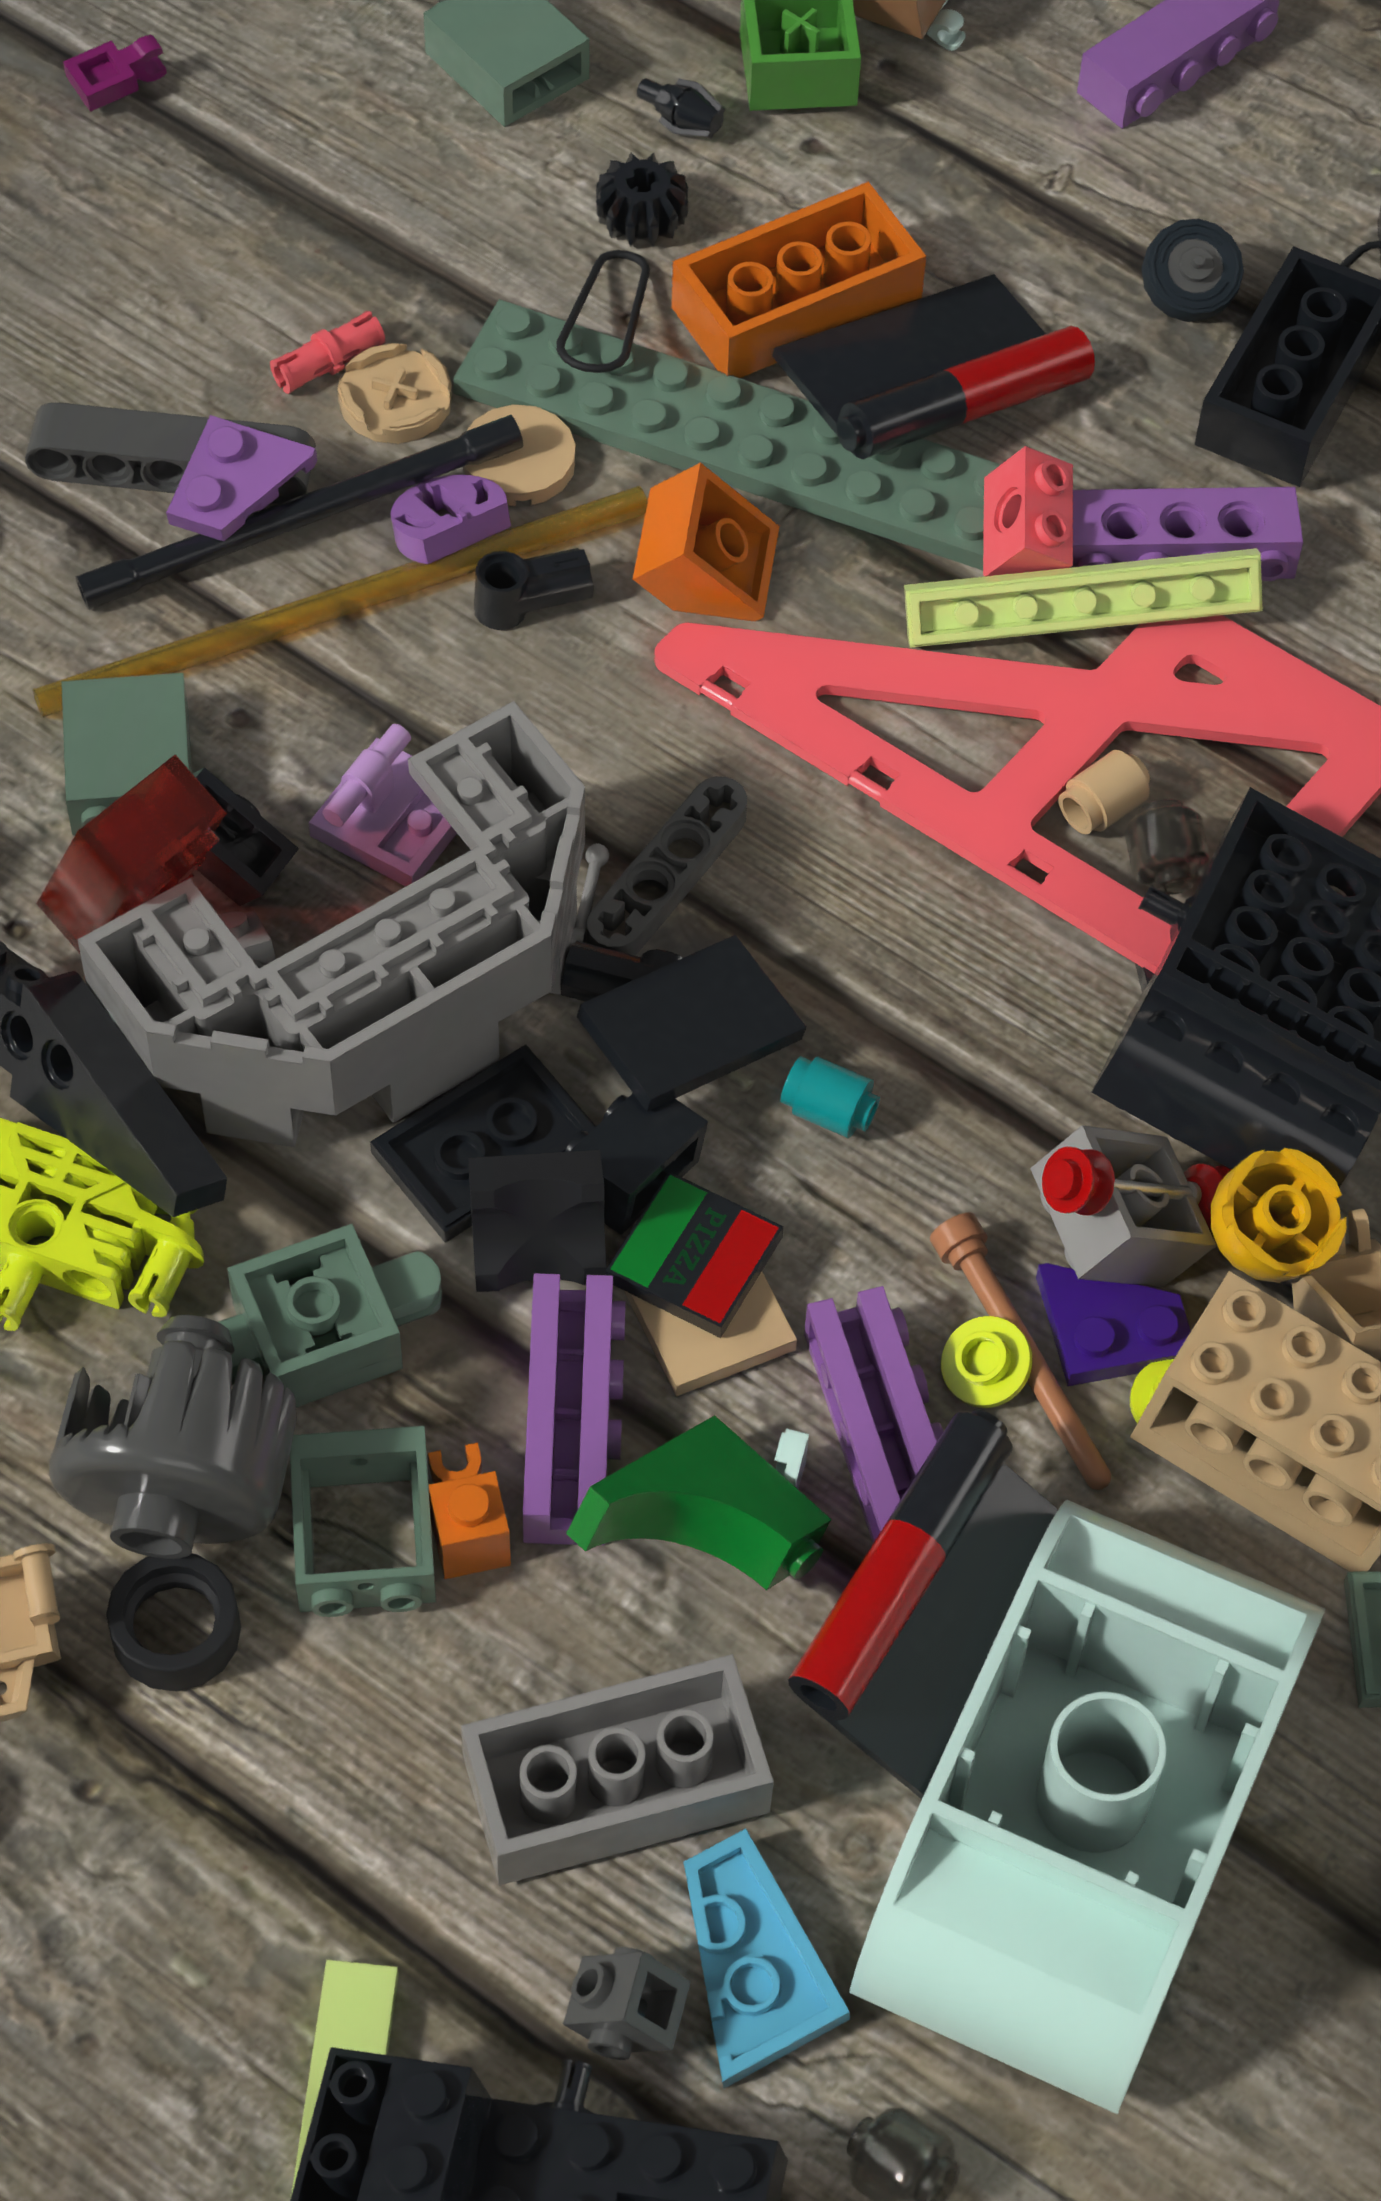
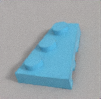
(756, 1961)

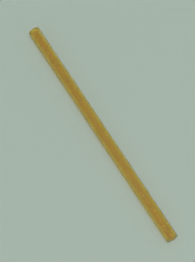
(356, 595)

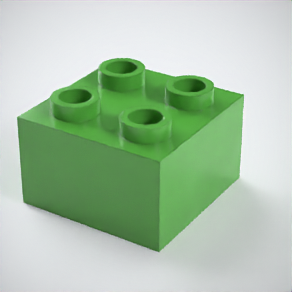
(800, 53)

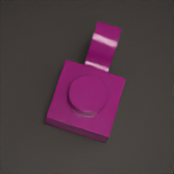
(111, 74)

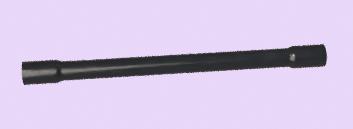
(470, 448)

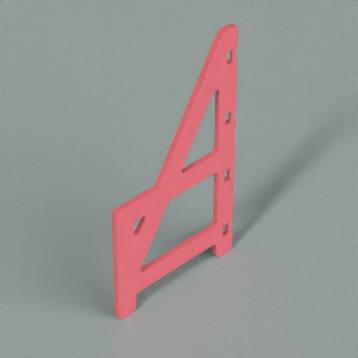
(1263, 702)

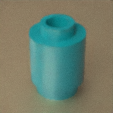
(830, 1096)

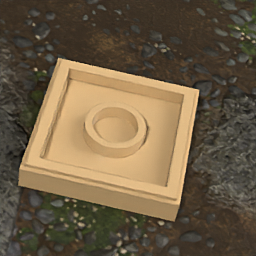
(700, 1358)

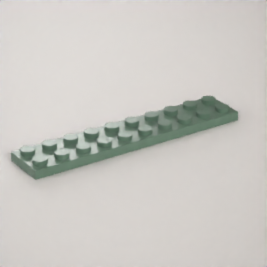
(733, 427)

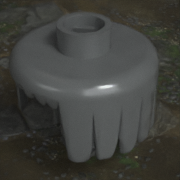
(185, 1450)

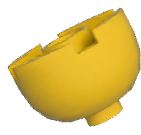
(1277, 1215)

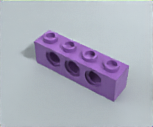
(1188, 521)

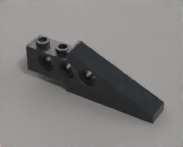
(95, 1089)

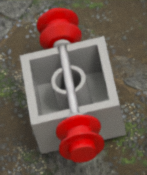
(1127, 1205)

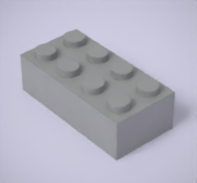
(616, 1769)

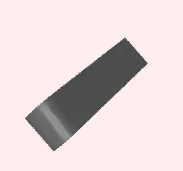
(130, 447)

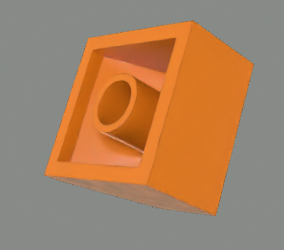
(706, 547)

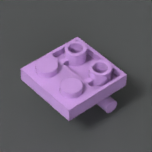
(384, 814)

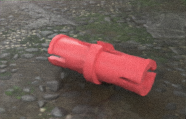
(327, 352)

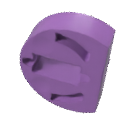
(477, 509)

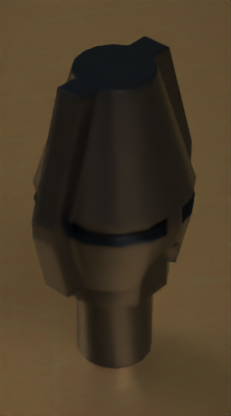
(684, 107)

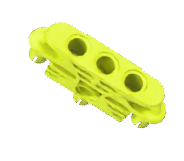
(95, 1228)

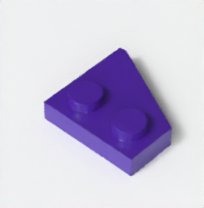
(1109, 1326)

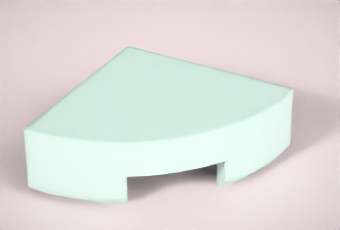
(792, 1455)

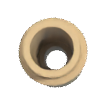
(1105, 792)

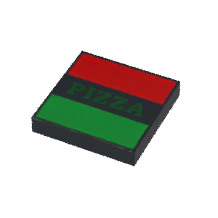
(694, 1254)

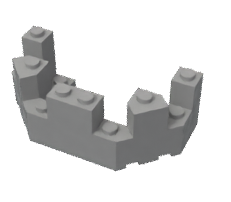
(385, 1000)

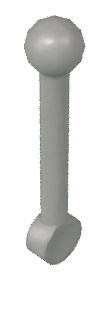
(596, 856)

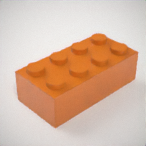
(796, 279)

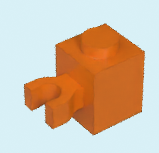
(468, 1516)

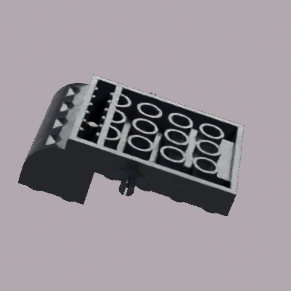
(1264, 999)
(437, 2135)

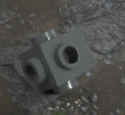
(626, 2003)

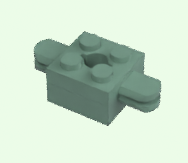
(322, 1287)

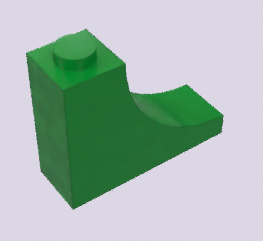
(709, 1496)

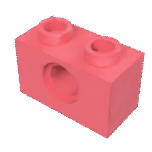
(1028, 514)

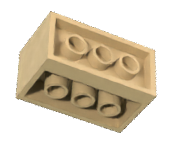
(1276, 1421)

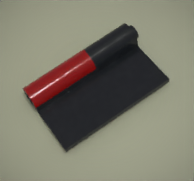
(932, 366)
(927, 1603)

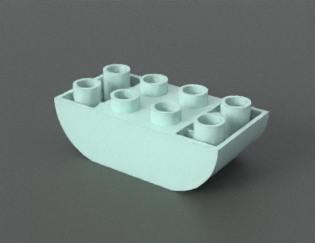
(1085, 1804)

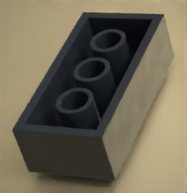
(1293, 367)

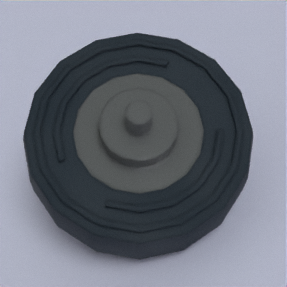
(1192, 270)

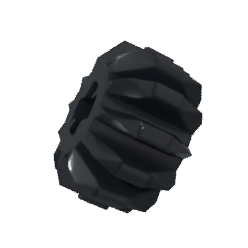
(642, 199)

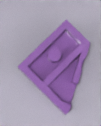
(233, 476)

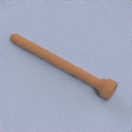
(962, 1244)

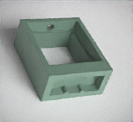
(351, 1460)

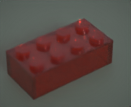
(133, 851)

